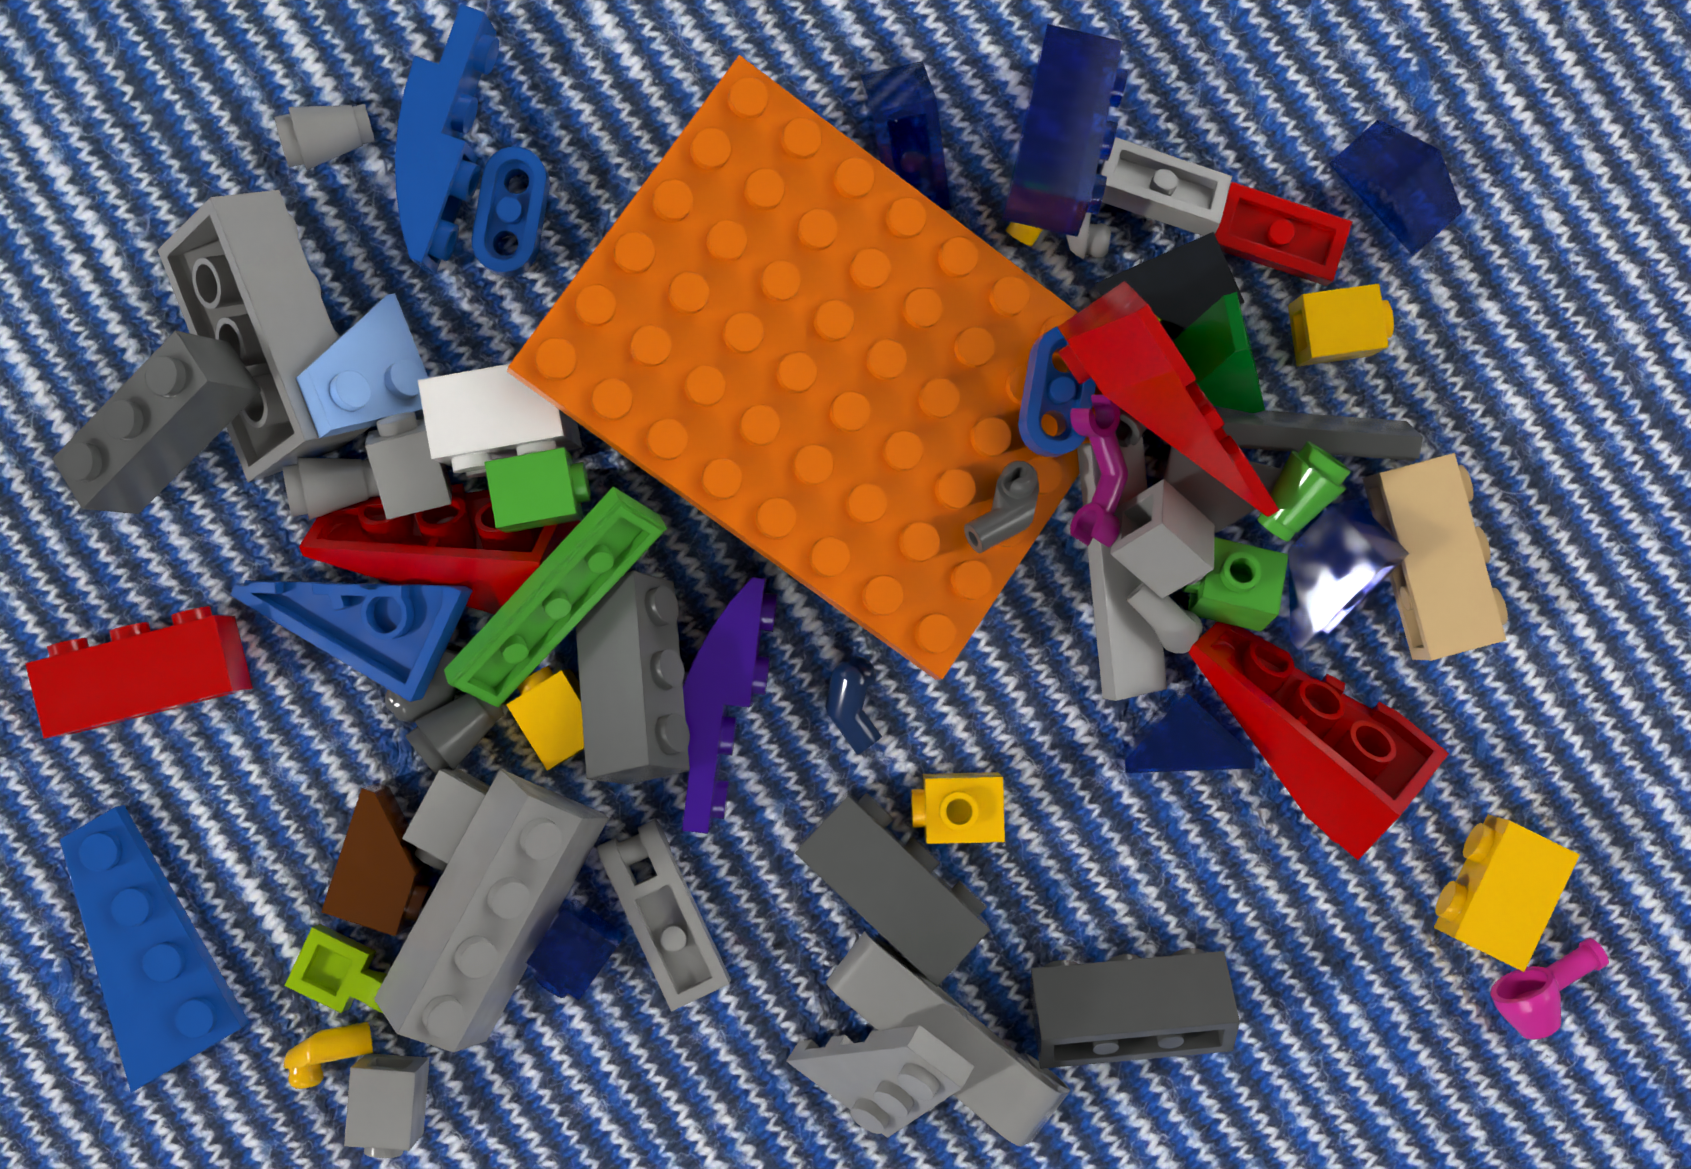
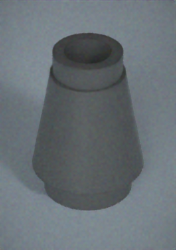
(452, 731)

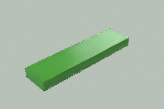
(555, 598)

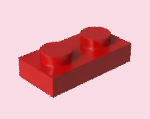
(1282, 234)

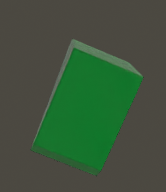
(1222, 357)

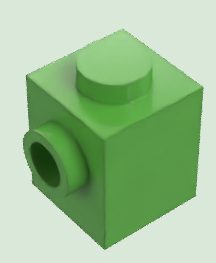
(537, 490)
(1242, 587)

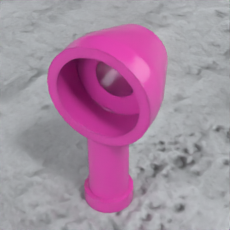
(1533, 997)

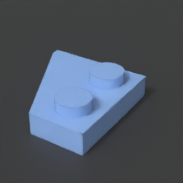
(365, 373)

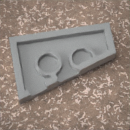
(886, 1077)

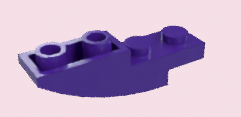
(722, 675)

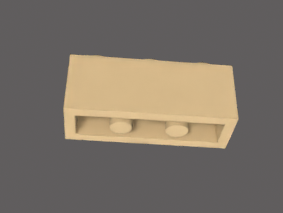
(1444, 579)

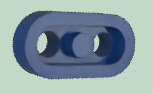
(510, 214)
(1052, 394)

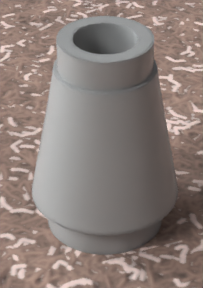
(322, 133)
(327, 485)

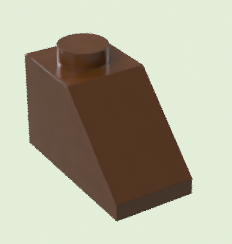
(377, 873)

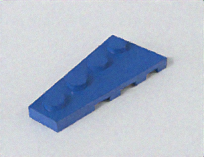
(148, 956)

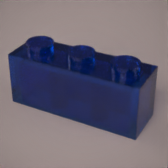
(1066, 131)

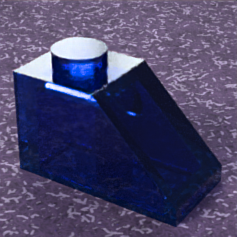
(907, 128)
(1336, 568)

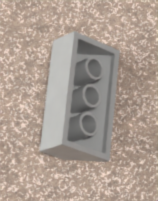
(250, 285)
(488, 914)

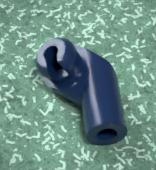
(846, 701)

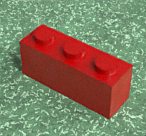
(138, 672)

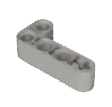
(1004, 1085)

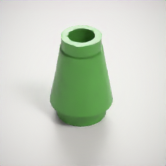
(1304, 489)

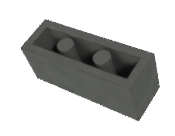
(156, 423)
(633, 683)
(894, 886)
(1133, 1008)

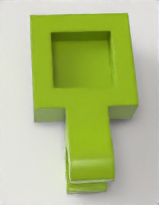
(335, 970)

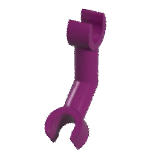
(1098, 518)

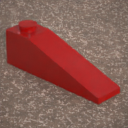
(1146, 376)
(435, 546)
(1335, 756)

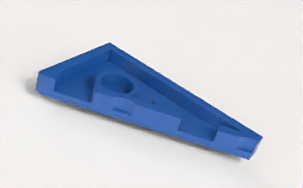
(376, 628)

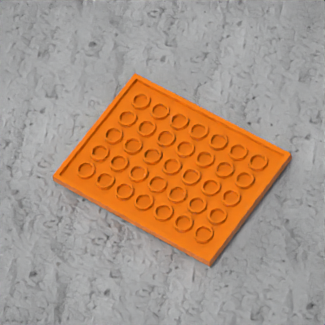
(812, 364)

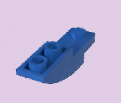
(430, 161)

